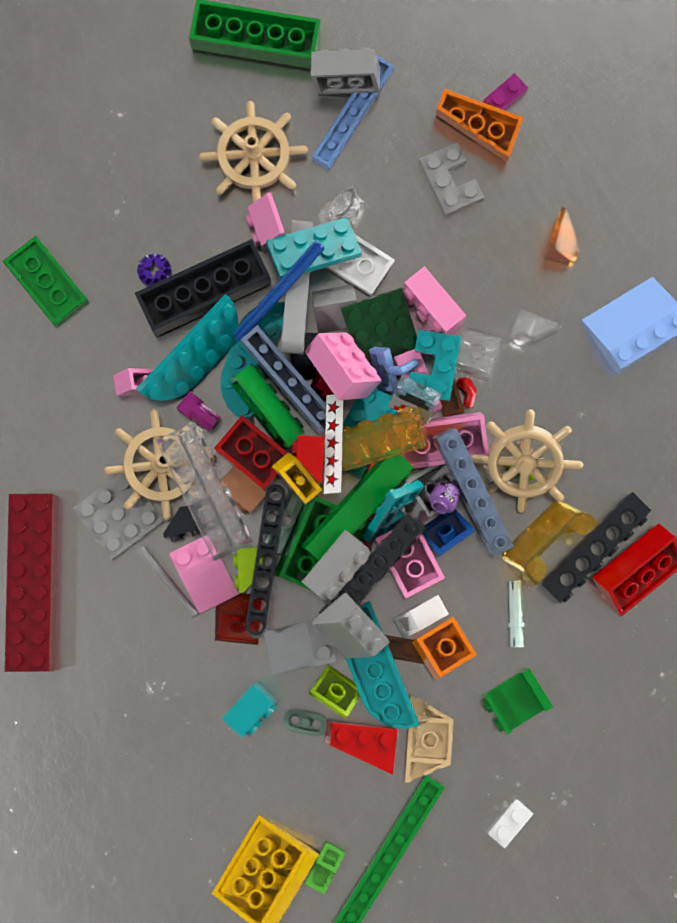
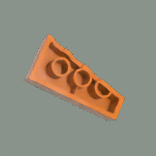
(481, 122)

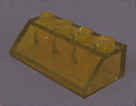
(382, 438)

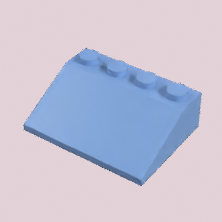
(634, 324)

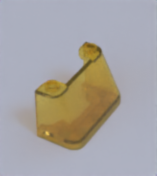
(540, 535)

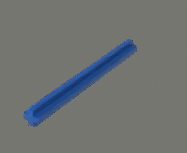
(279, 290)

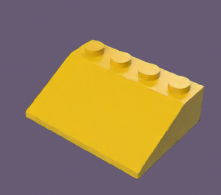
(265, 873)

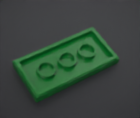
(45, 281)

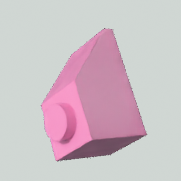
(129, 380)

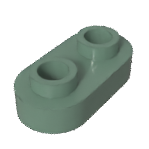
(305, 722)

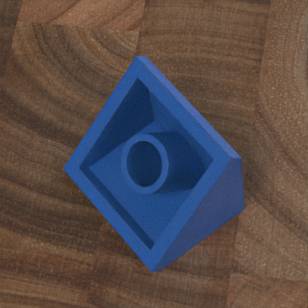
(446, 532)

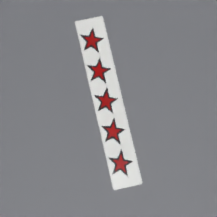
(333, 445)

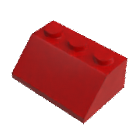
(311, 453)

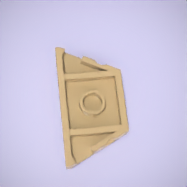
(428, 744)

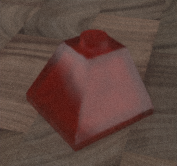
(231, 620)

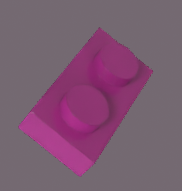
(507, 93)

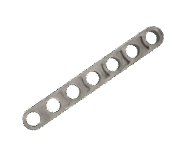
(296, 306)

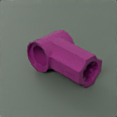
(194, 409)

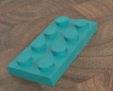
(335, 236)
(367, 409)

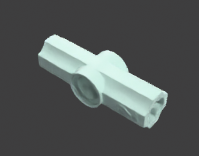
(292, 509)

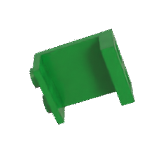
(516, 701)

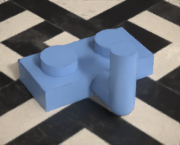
(383, 364)

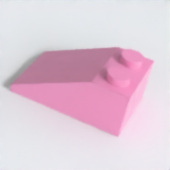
(204, 578)

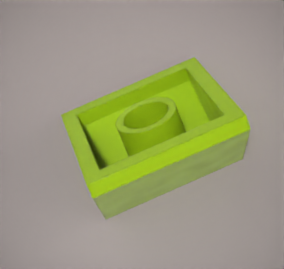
(335, 691)

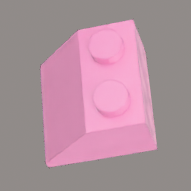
(265, 220)

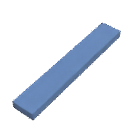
(348, 121)

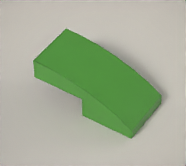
(324, 868)

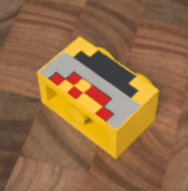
(297, 478)

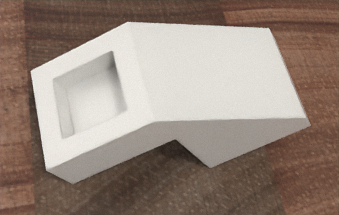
(421, 616)

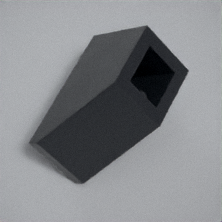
(181, 525)

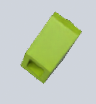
(245, 562)

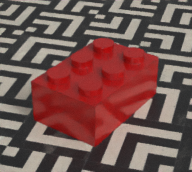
(251, 452)

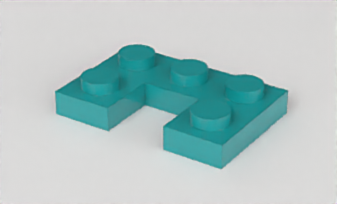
(446, 353)
(389, 513)

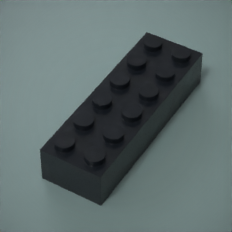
(202, 286)

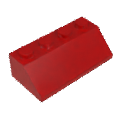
(638, 569)

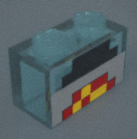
(412, 394)

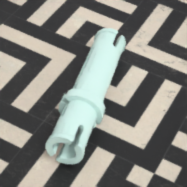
(516, 614)

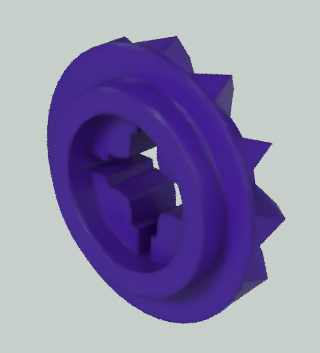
(147, 262)

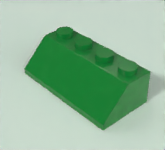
(266, 406)

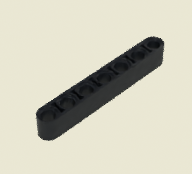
(270, 550)

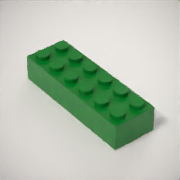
(254, 33)

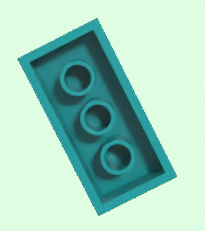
(248, 710)

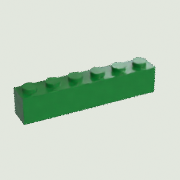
(358, 504)

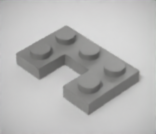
(437, 167)

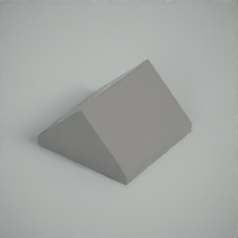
(328, 305)

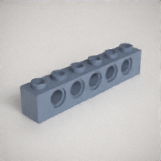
(473, 491)

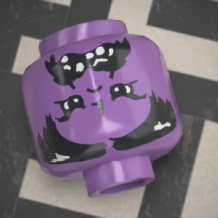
(445, 497)

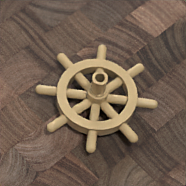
(253, 152)
(526, 461)
(156, 465)

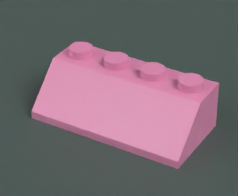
(471, 429)

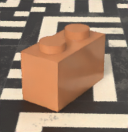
(244, 491)

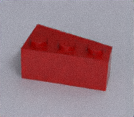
(366, 742)

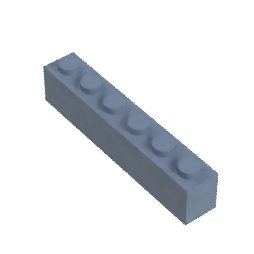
(286, 378)

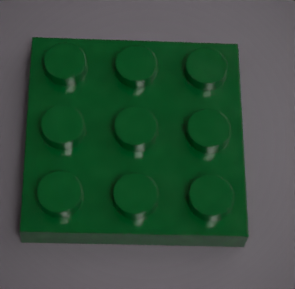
(381, 323)

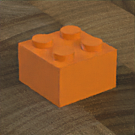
(444, 648)

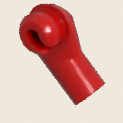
(469, 390)

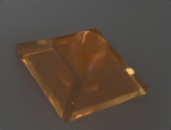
(562, 240)

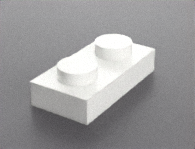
(510, 823)

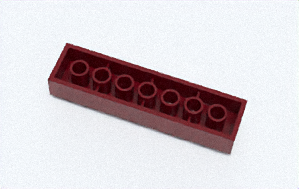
(31, 583)

